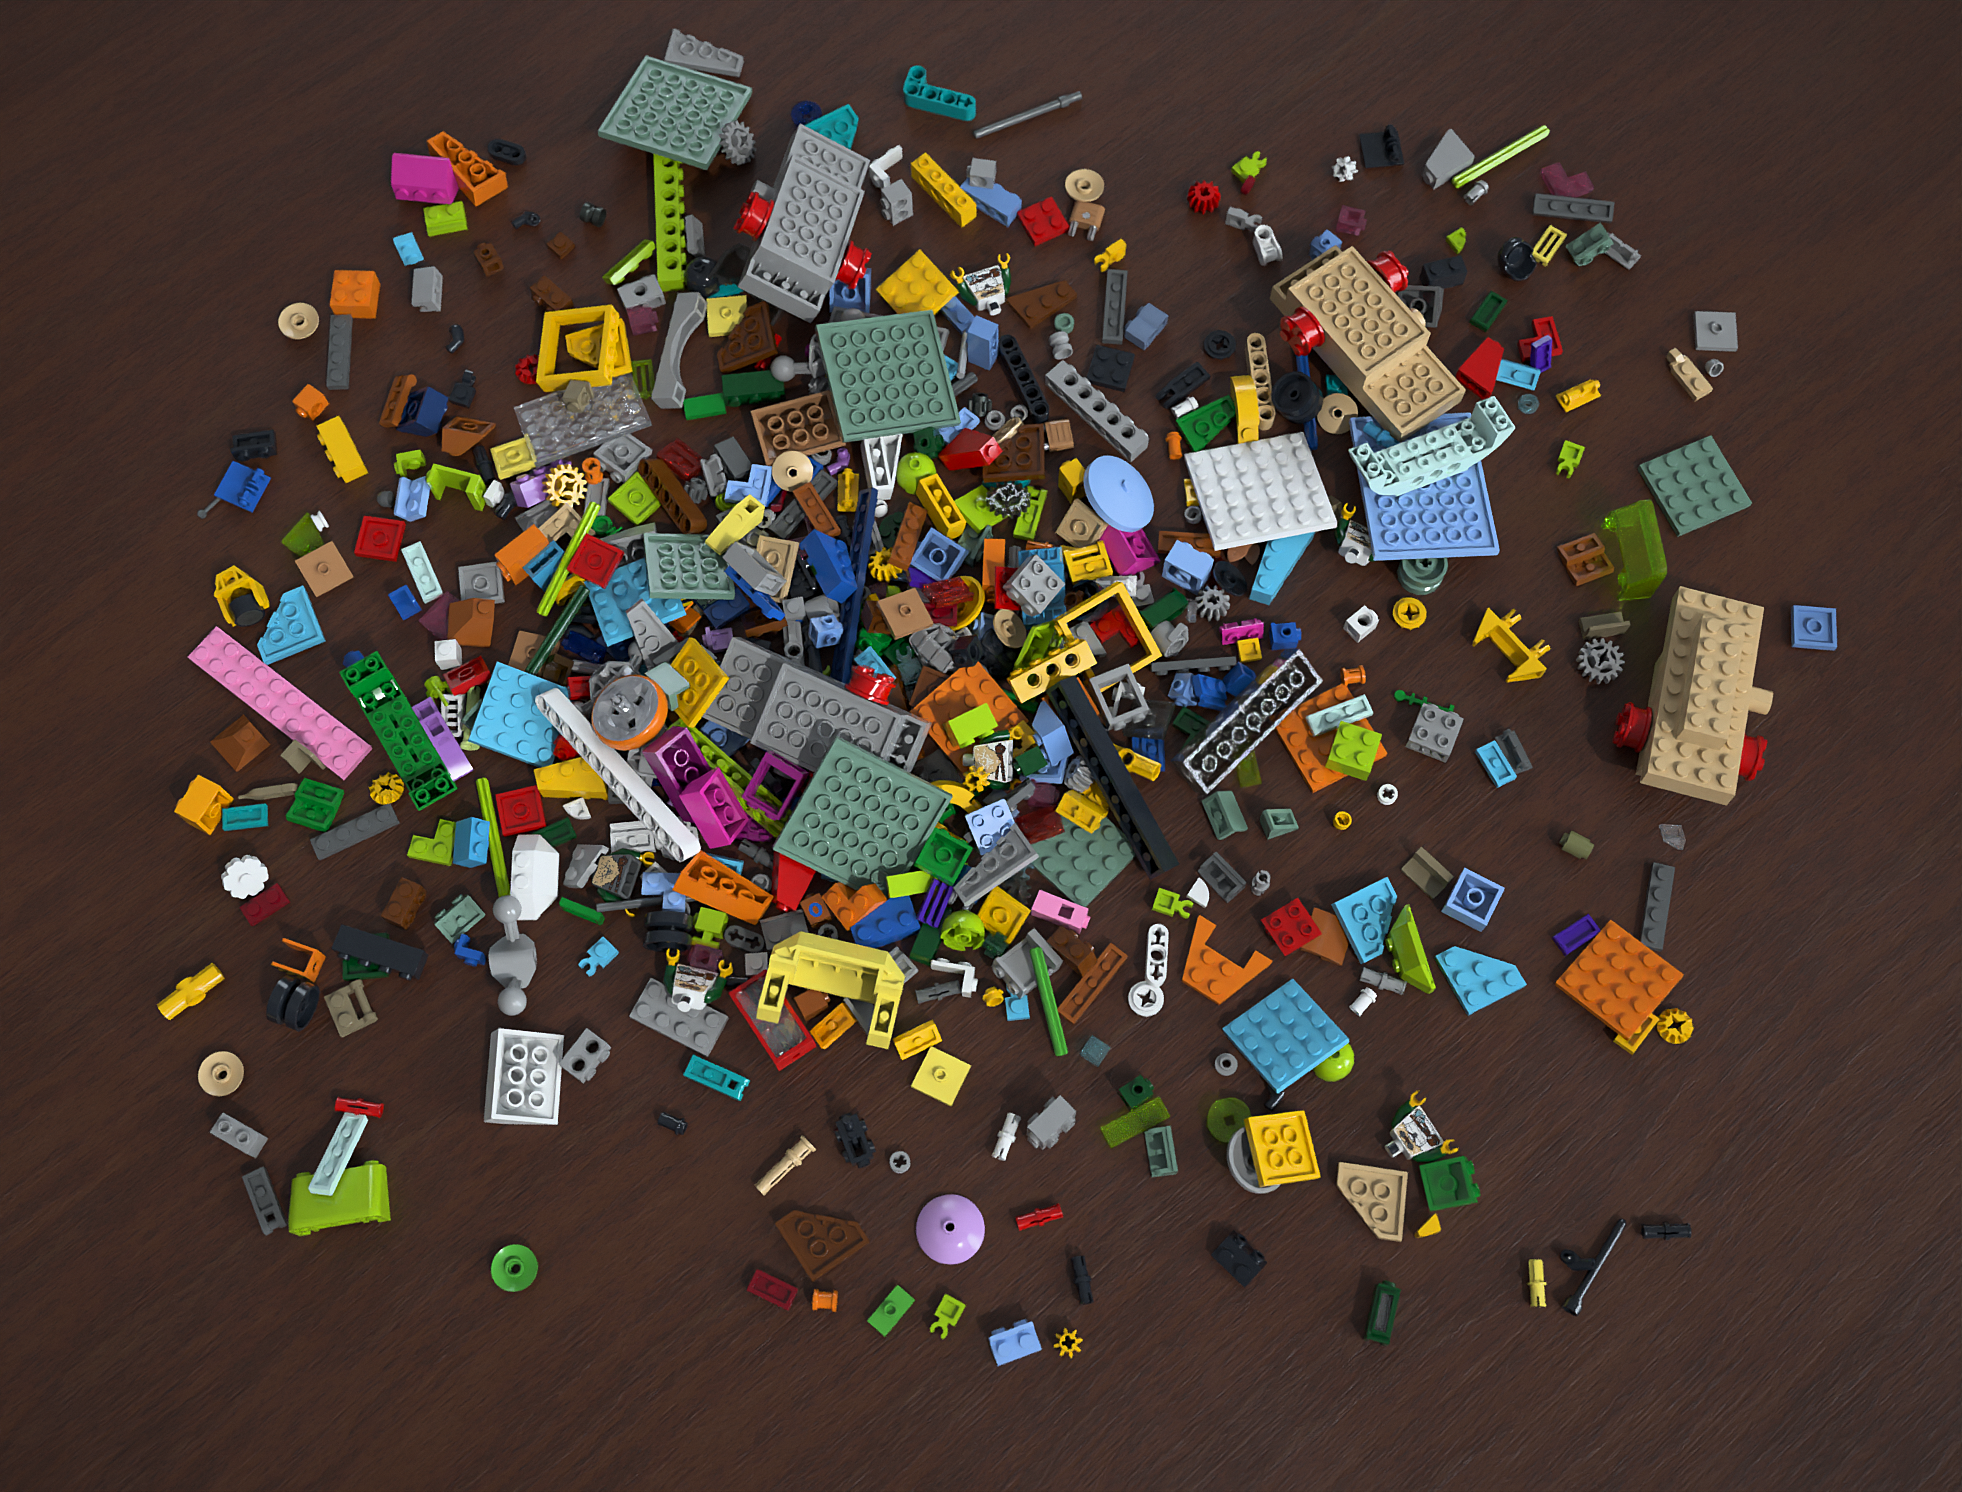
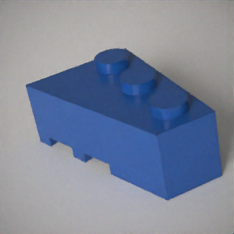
(831, 563)
(887, 924)

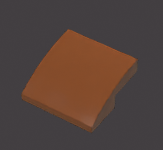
(1585, 559)
(1332, 943)

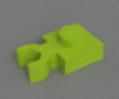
(1248, 167)
(1570, 457)
(1167, 902)
(949, 1313)

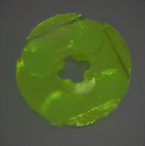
(1222, 1108)

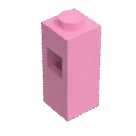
(1060, 912)

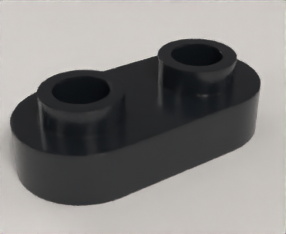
(508, 152)

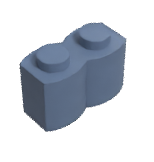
(1145, 326)

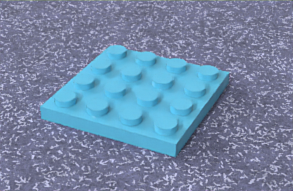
(622, 592)
(510, 719)
(1285, 1035)

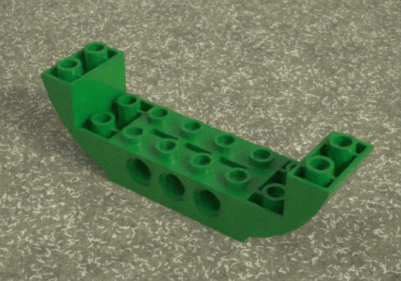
(399, 730)

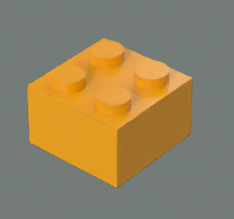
(203, 804)

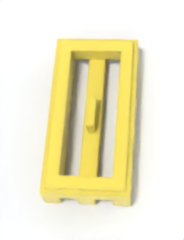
(1540, 257)

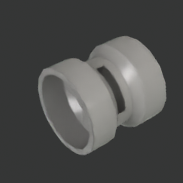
(1060, 345)

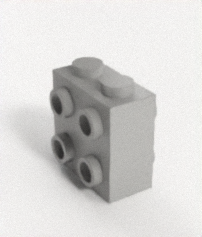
(1033, 585)
(1434, 732)
(1045, 1128)

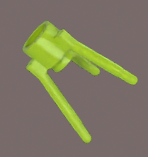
(437, 688)

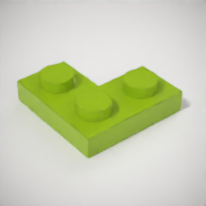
(436, 850)

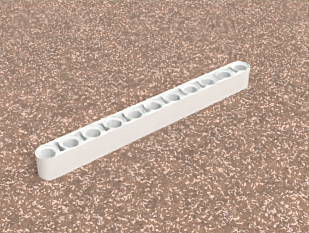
(618, 775)

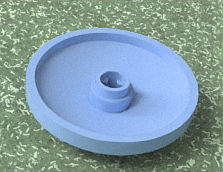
(1118, 493)

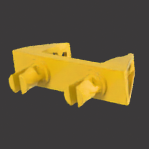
(1525, 659)

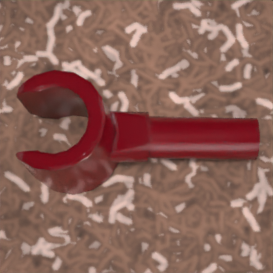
(778, 508)

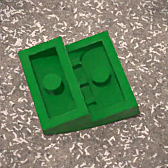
(315, 805)

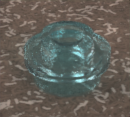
(1532, 400)

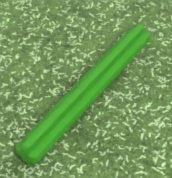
(1048, 1001)

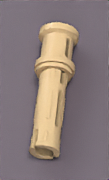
(793, 1157)

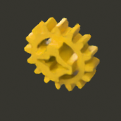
(556, 485)

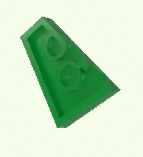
(1206, 422)

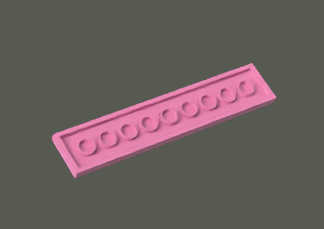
(280, 702)

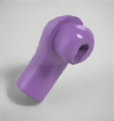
(841, 462)

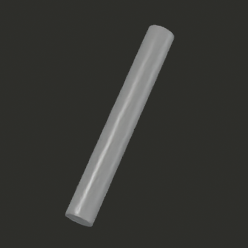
(962, 356)

